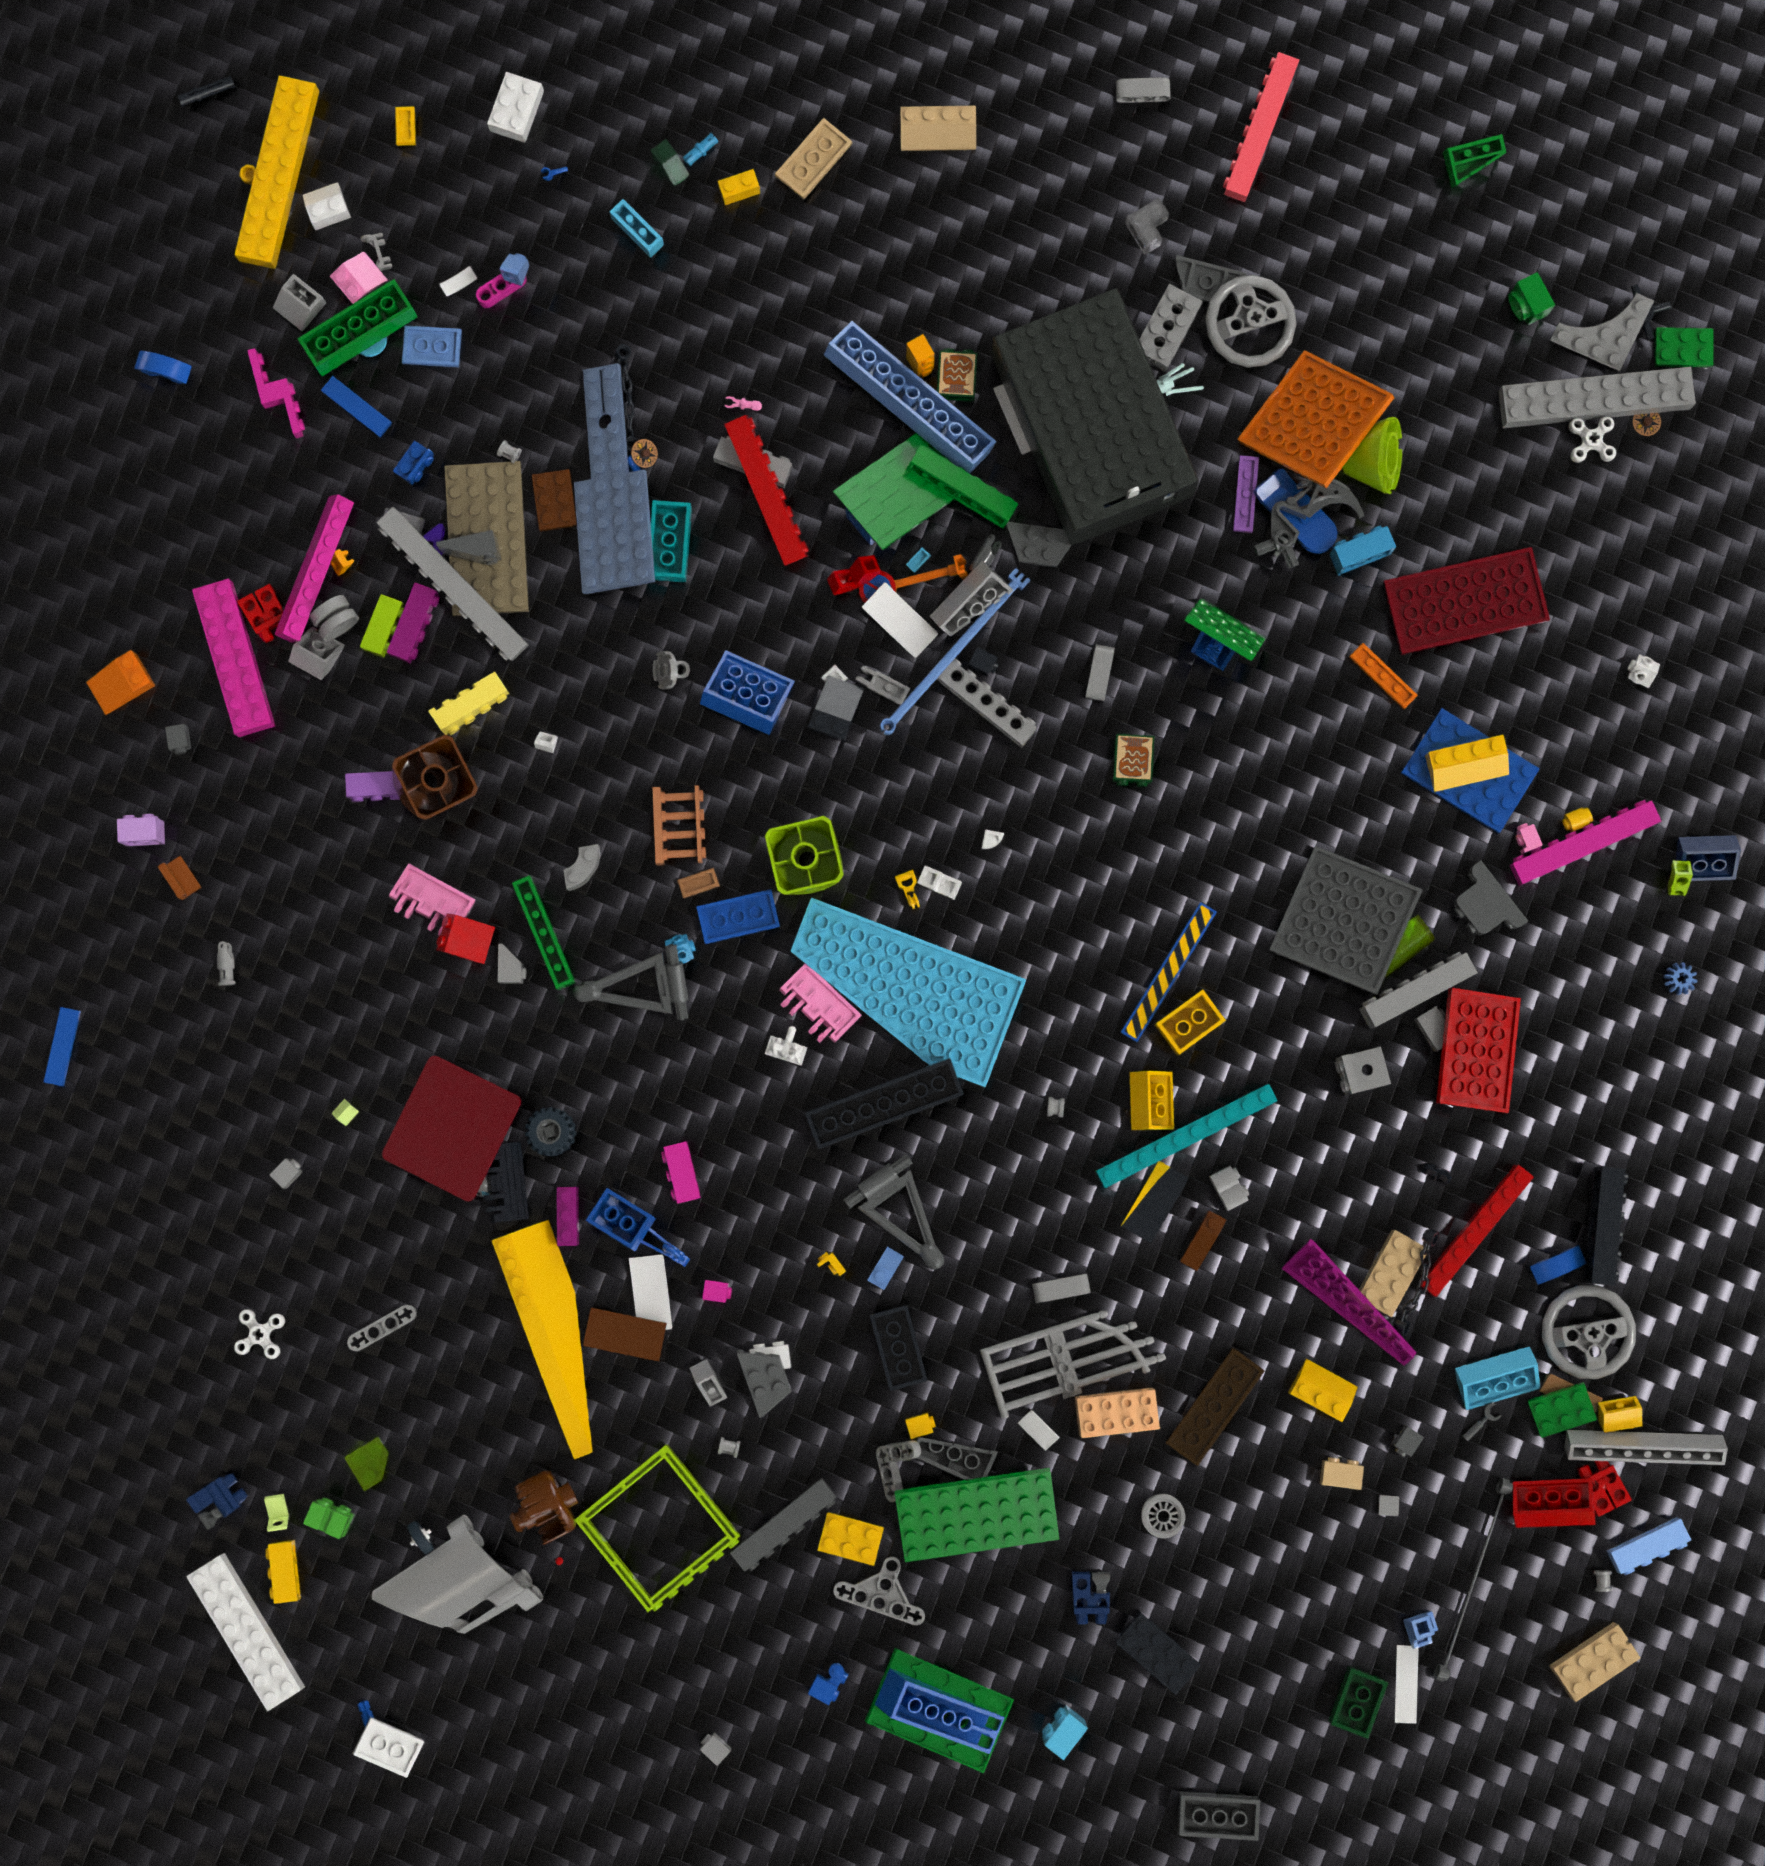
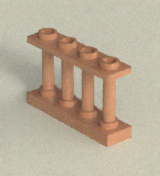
(662, 835)

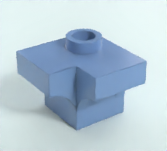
(1420, 1629)

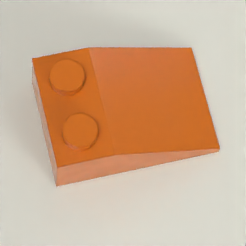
(120, 682)

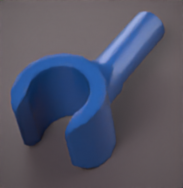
(552, 172)

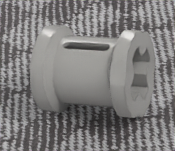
(509, 452)
(729, 1447)
(1603, 1580)

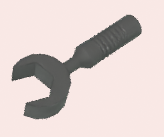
(1479, 1424)

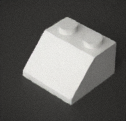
(326, 206)

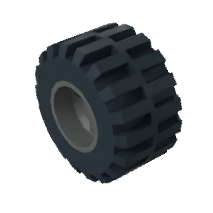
(550, 1131)

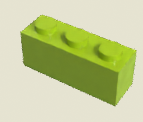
(382, 626)

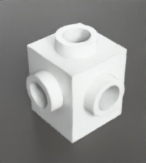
(1643, 670)

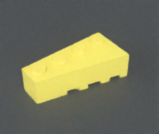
(469, 704)

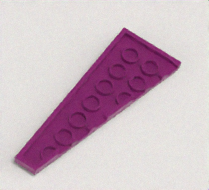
(1325, 1280)

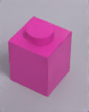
(716, 1291)

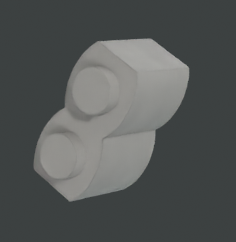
(1229, 1188)

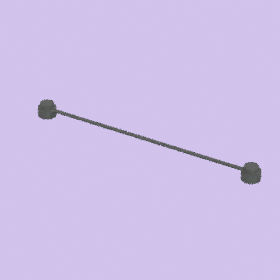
(1441, 1671)

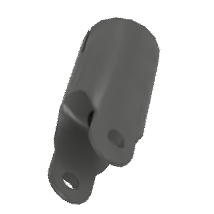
(986, 553)

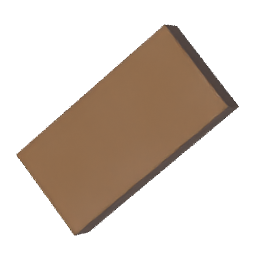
(698, 883)

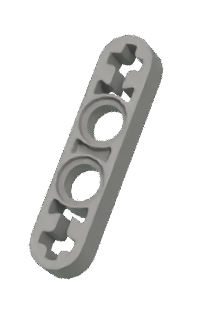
(381, 1326)

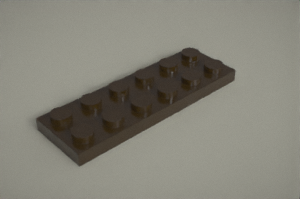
(1215, 1406)

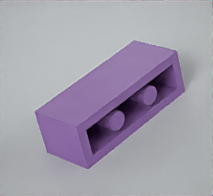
(370, 785)

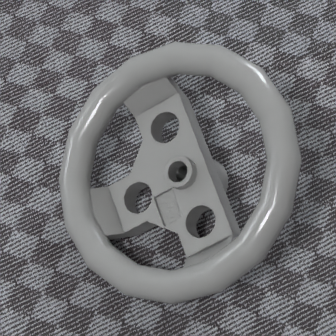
(1222, 330)
(1557, 1337)

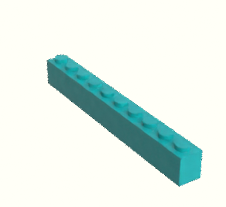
(1186, 1136)

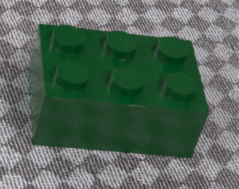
(1358, 1702)

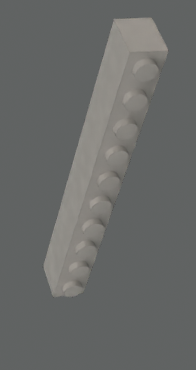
(453, 584)

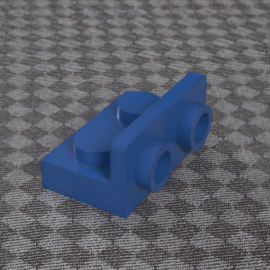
(413, 463)

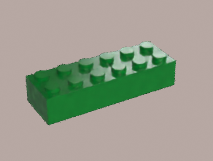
(357, 327)

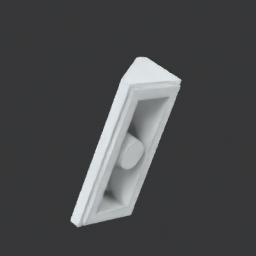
(1038, 1430)

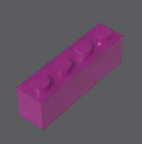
(413, 622)

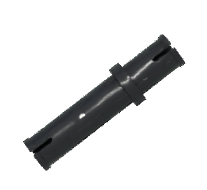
(198, 94)

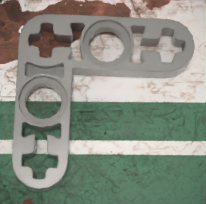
(892, 1458)

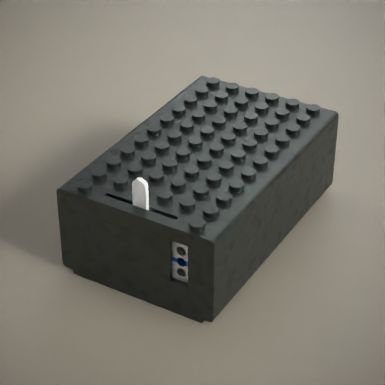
(1094, 417)

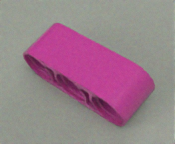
(495, 294)

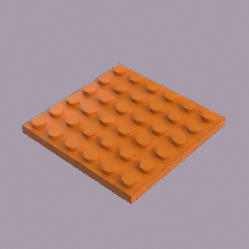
(1315, 419)

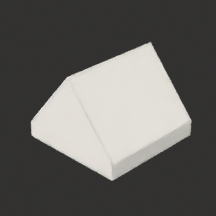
(546, 742)

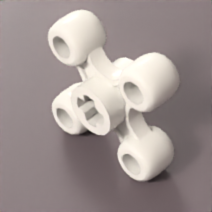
(1587, 444)
(253, 1339)

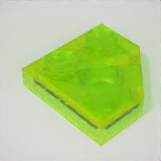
(369, 1463)

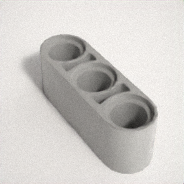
(1142, 90)
(1100, 672)
(1061, 1288)

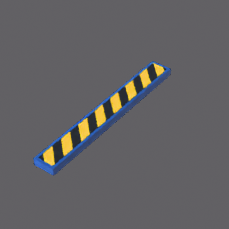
(1168, 972)

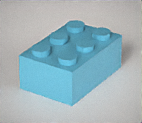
(1064, 1731)

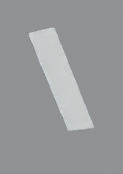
(1012, 419)
(1406, 1684)

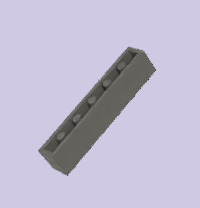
(783, 1524)

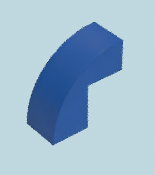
(161, 365)
(1558, 1264)

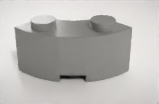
(583, 868)

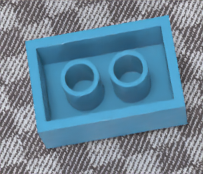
(1362, 549)

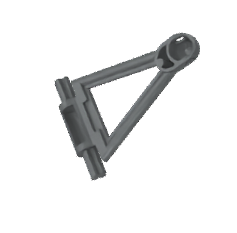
(669, 979)
(882, 1186)

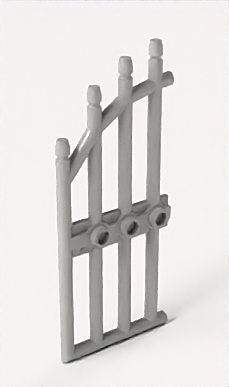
(1062, 1363)

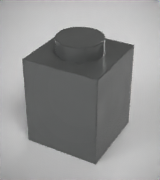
(178, 738)
(1407, 1441)

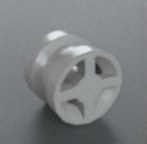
(1055, 1107)

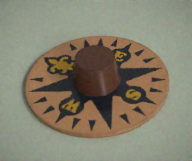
(1647, 423)
(644, 453)

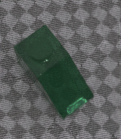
(669, 162)

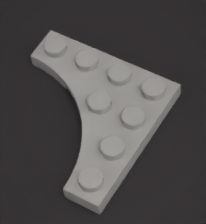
(1610, 340)

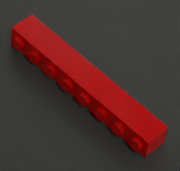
(766, 490)
(1476, 1229)

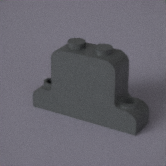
(1486, 903)

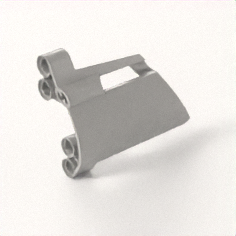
(455, 1581)

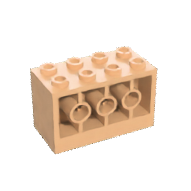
(1117, 1412)

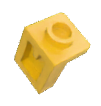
(835, 1266)

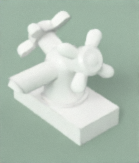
(786, 1049)

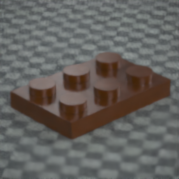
(554, 500)

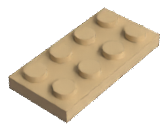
(813, 158)

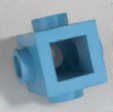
(684, 947)

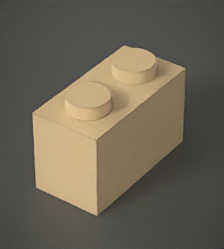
(1342, 1474)

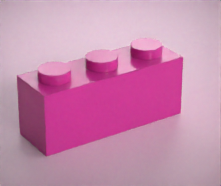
(681, 1172)

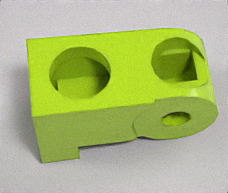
(1680, 878)

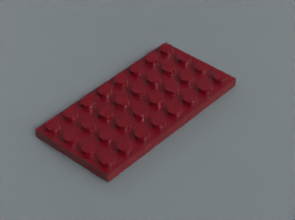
(1466, 601)

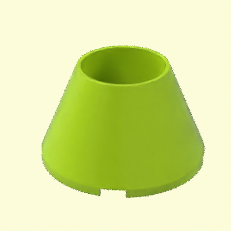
(1378, 457)

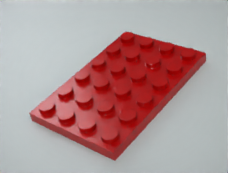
(1478, 1050)

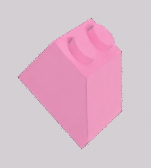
(358, 277)

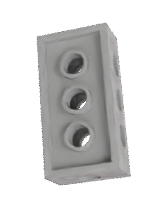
(1163, 316)

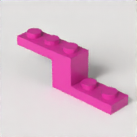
(276, 393)

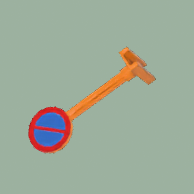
(872, 586)

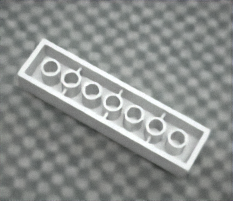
(245, 1631)

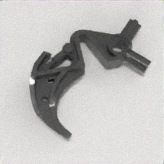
(1283, 528)

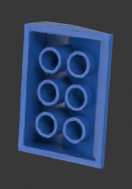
(747, 692)

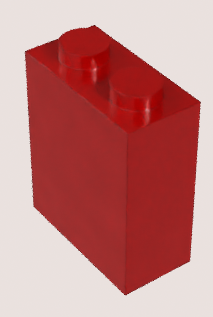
(465, 938)

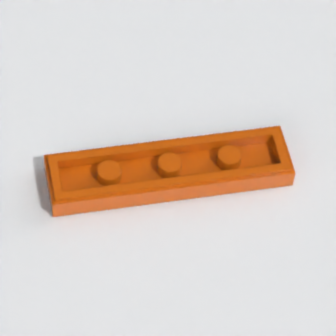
(1383, 676)

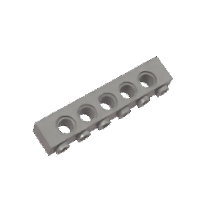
(1019, 736)

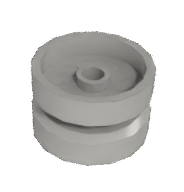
(333, 617)

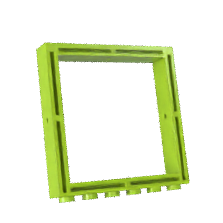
(684, 1577)

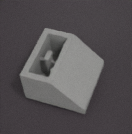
(298, 302)

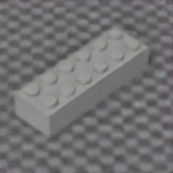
(1417, 991)

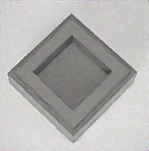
(1388, 1505)

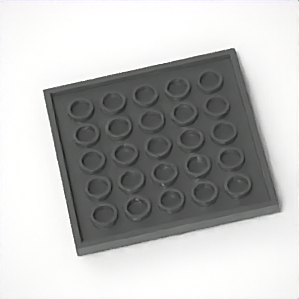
(1346, 920)

